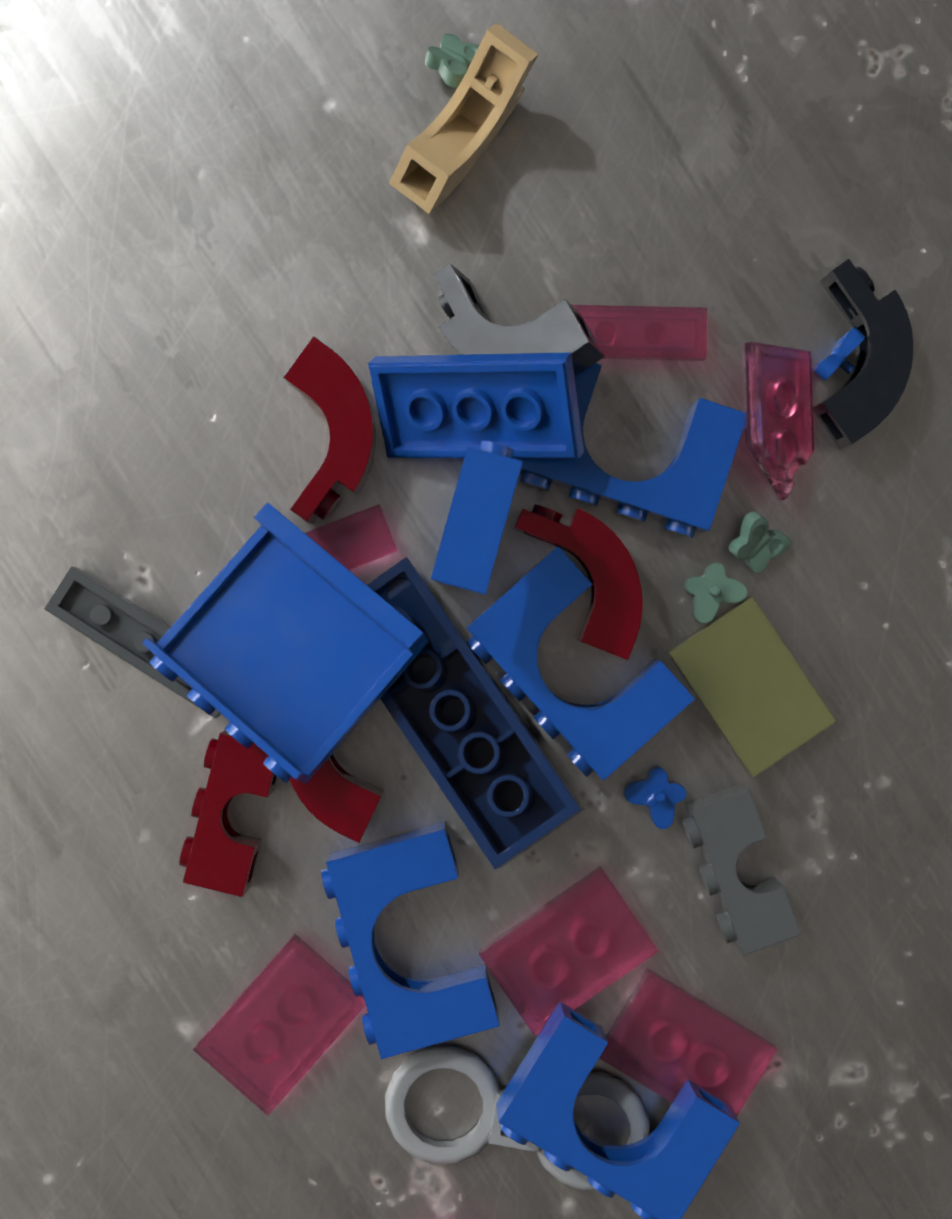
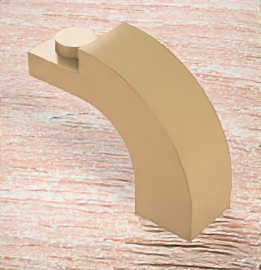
(468, 123)

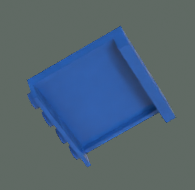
(287, 648)

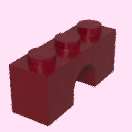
(219, 853)

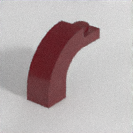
(338, 392)
(616, 586)
(339, 799)

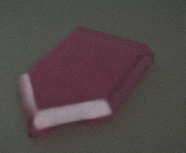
(778, 411)

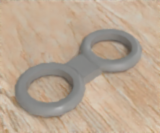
(488, 1129)

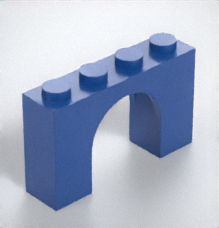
(681, 495)
(477, 517)
(599, 732)
(402, 1009)
(653, 1174)

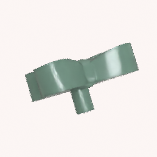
(451, 59)
(757, 543)
(713, 590)

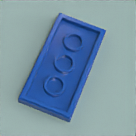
(456, 401)

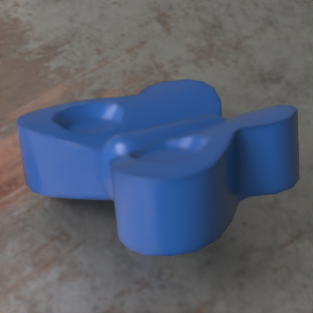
(839, 354)
(657, 794)

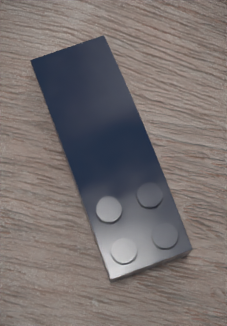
(471, 731)

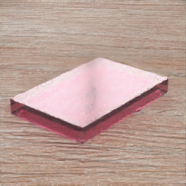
(567, 949)
(280, 1024)
(676, 1037)

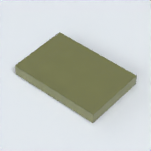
(751, 686)

